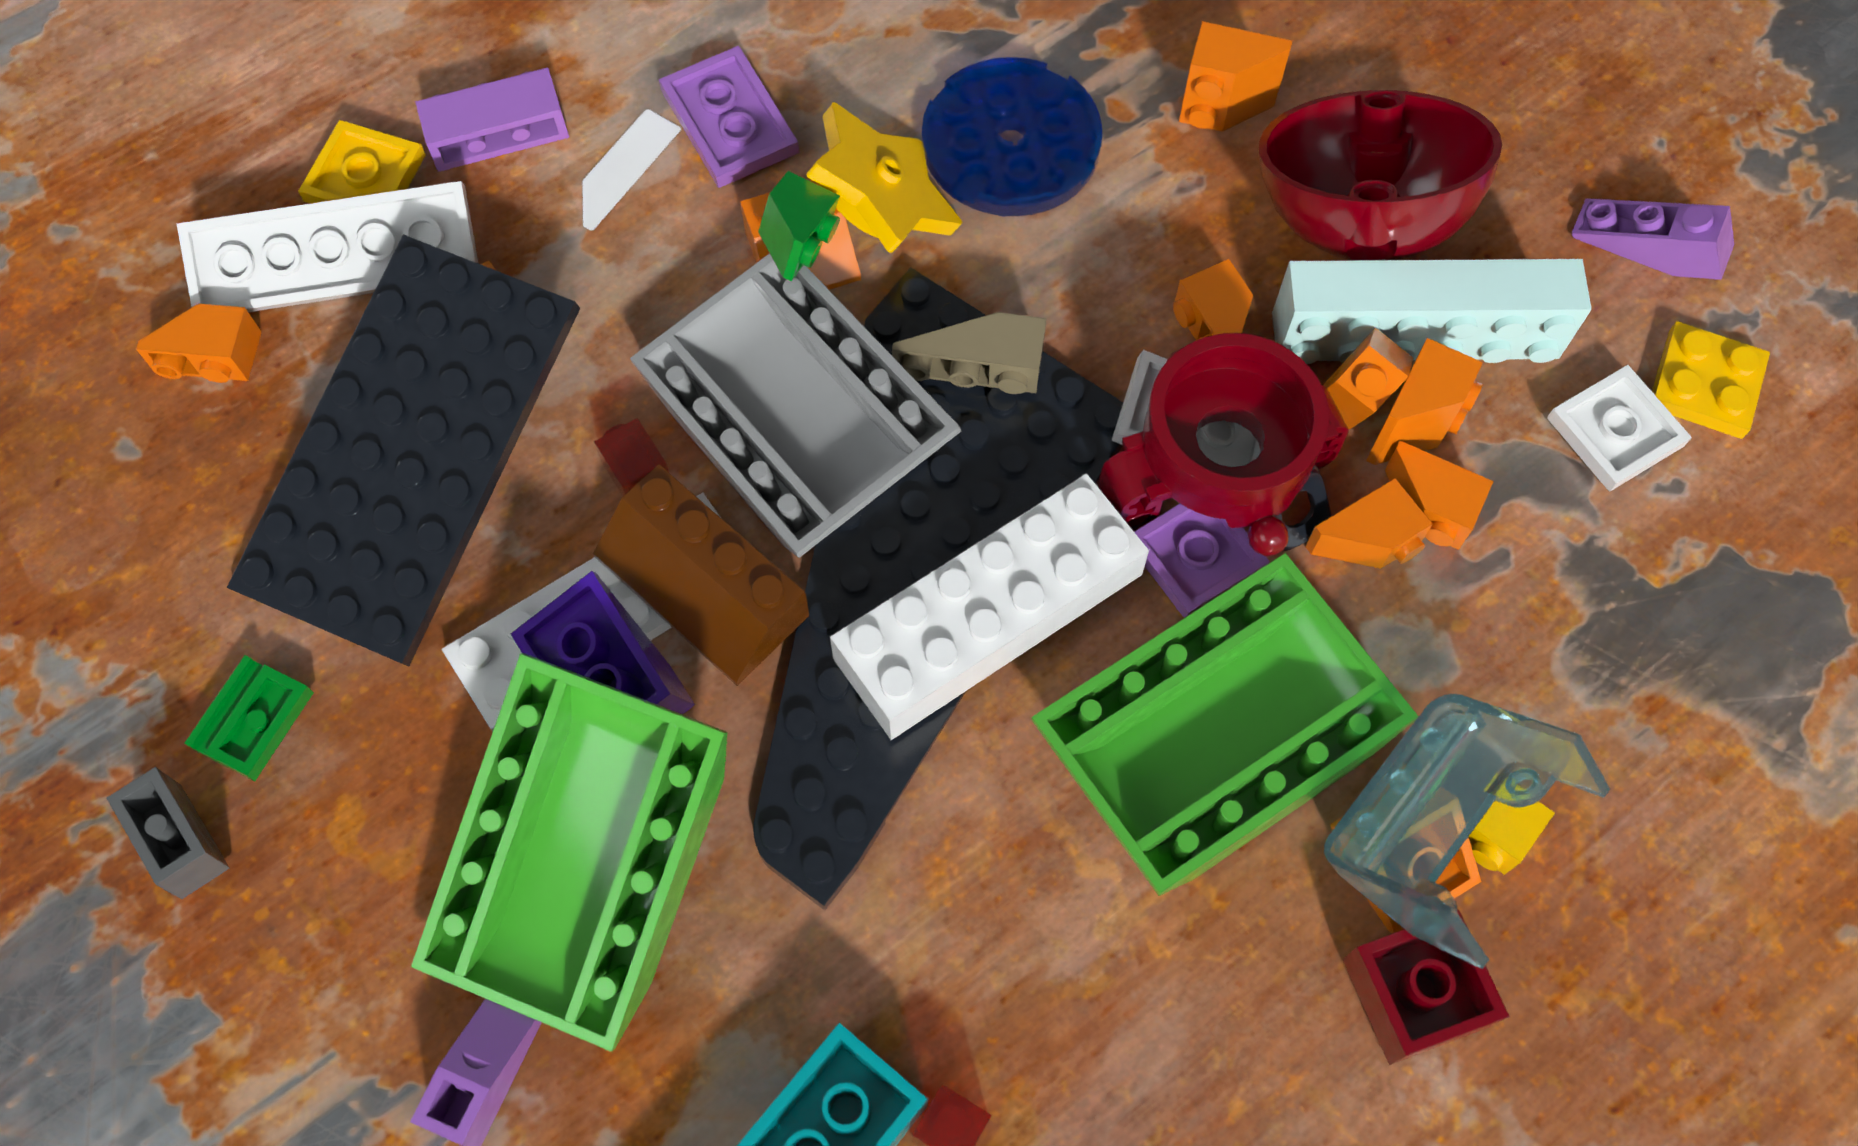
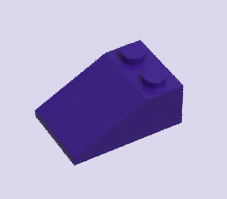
(598, 639)

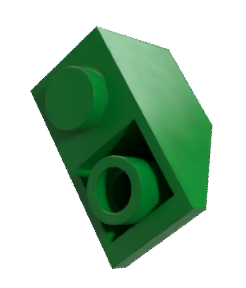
(797, 222)

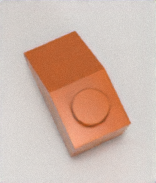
(1368, 377)
(1443, 492)
(1373, 529)

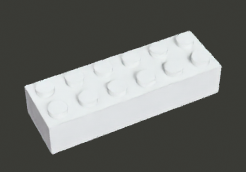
(988, 605)

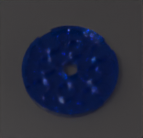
(991, 173)

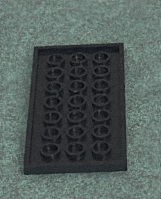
(404, 449)

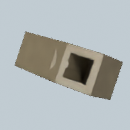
(985, 351)

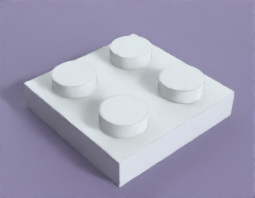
(1618, 427)

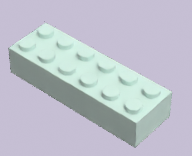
(1472, 306)

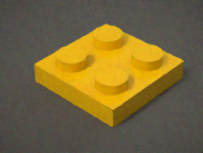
(360, 164)
(1710, 379)

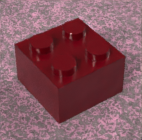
(1421, 994)

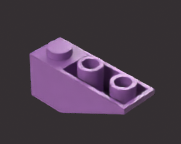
(1661, 235)
(476, 1075)

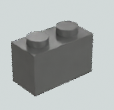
(167, 833)

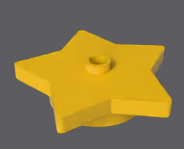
(880, 181)

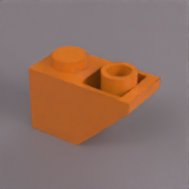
(1213, 301)
(204, 343)

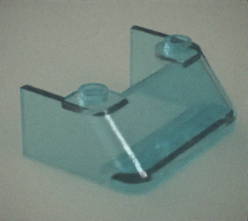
(1432, 798)

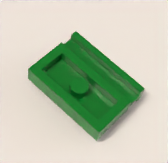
(249, 718)

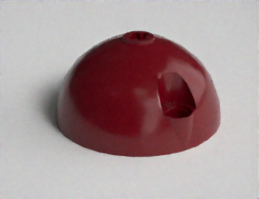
(1378, 204)

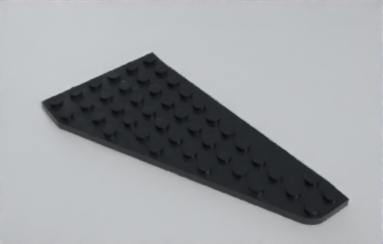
(829, 759)

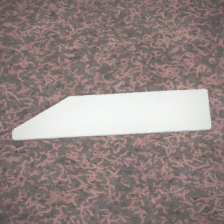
(624, 165)

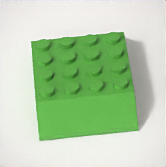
(1224, 724)
(573, 852)

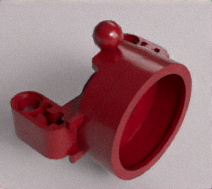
(1237, 382)

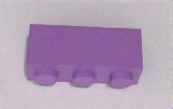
(491, 119)

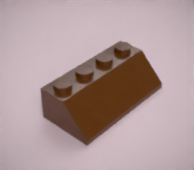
(700, 575)

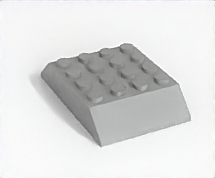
(793, 401)

